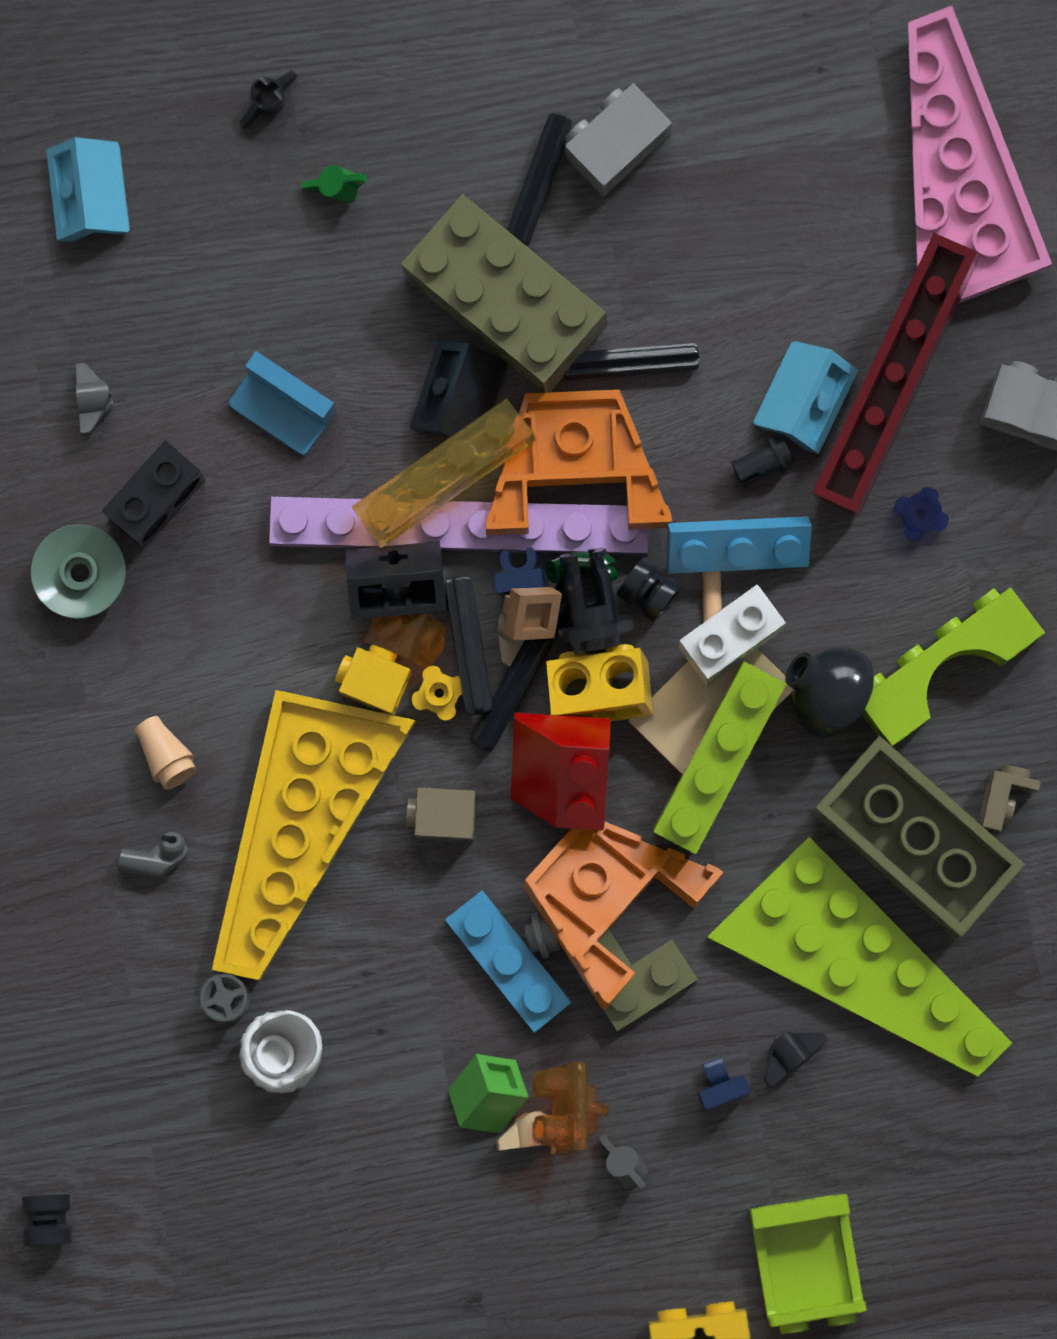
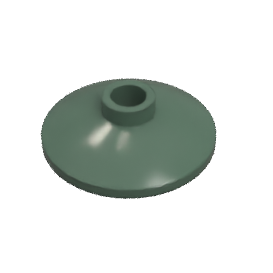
(58, 558)

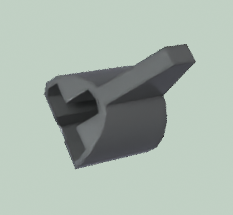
(92, 398)
(625, 1165)

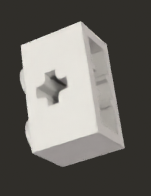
(731, 635)

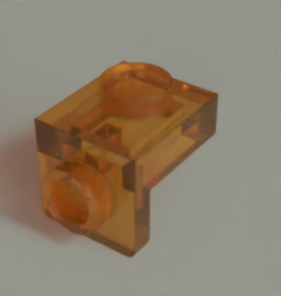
(409, 637)

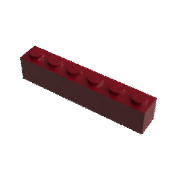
(896, 375)

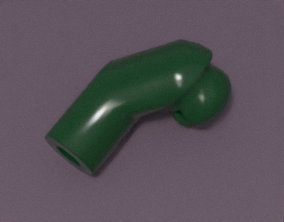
(556, 571)

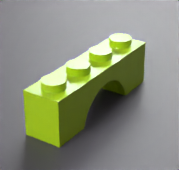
(996, 632)
(719, 757)

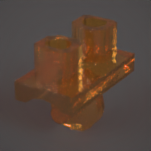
(572, 1108)

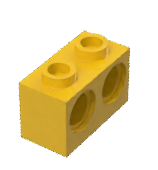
(599, 696)

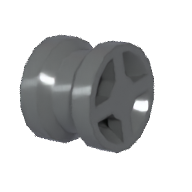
(215, 993)

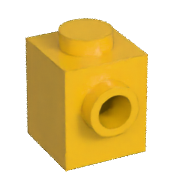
(373, 679)

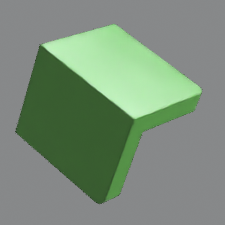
(487, 1093)

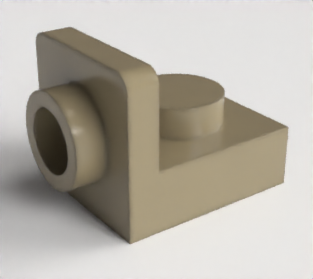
(997, 805)

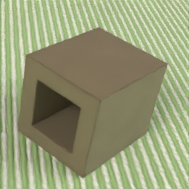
(442, 814)

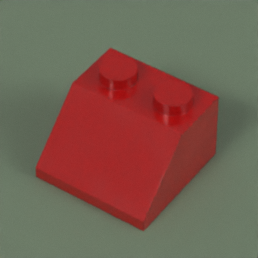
(561, 768)

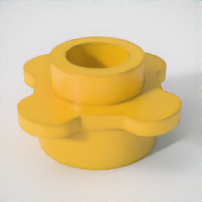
(426, 698)

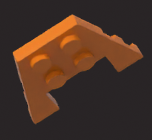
(577, 442)
(592, 882)

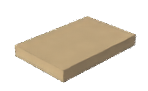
(686, 708)

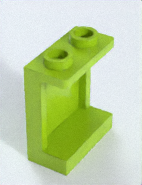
(807, 1262)

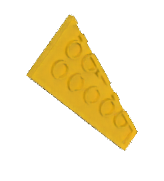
(306, 796)

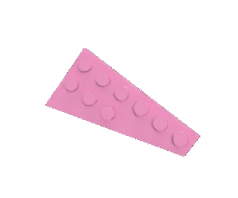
(962, 163)

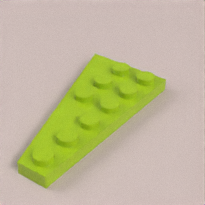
(841, 946)

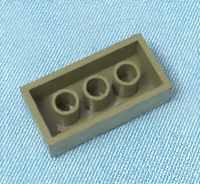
(504, 294)
(918, 838)

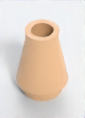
(166, 756)

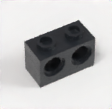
(154, 495)

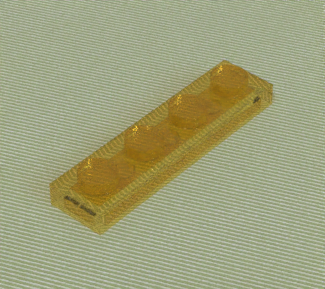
(443, 473)

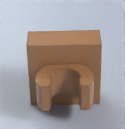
(531, 613)

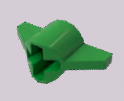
(337, 183)

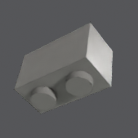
(617, 138)

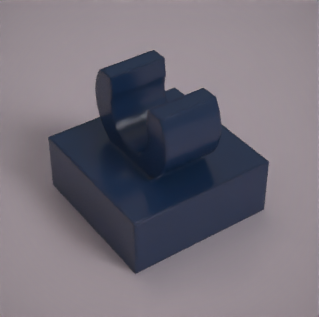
(520, 577)
(722, 1087)

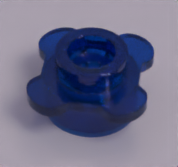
(927, 501)

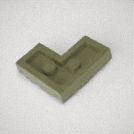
(655, 981)

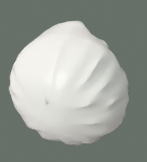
(281, 1051)

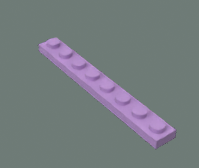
(460, 527)

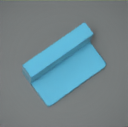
(87, 188)
(806, 395)

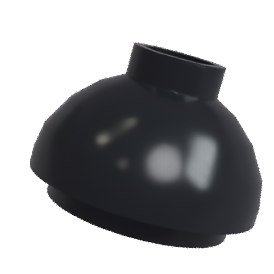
(830, 689)

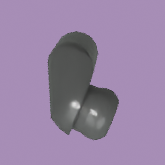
(158, 860)

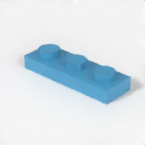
(738, 545)
(508, 961)

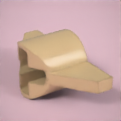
(519, 1133)

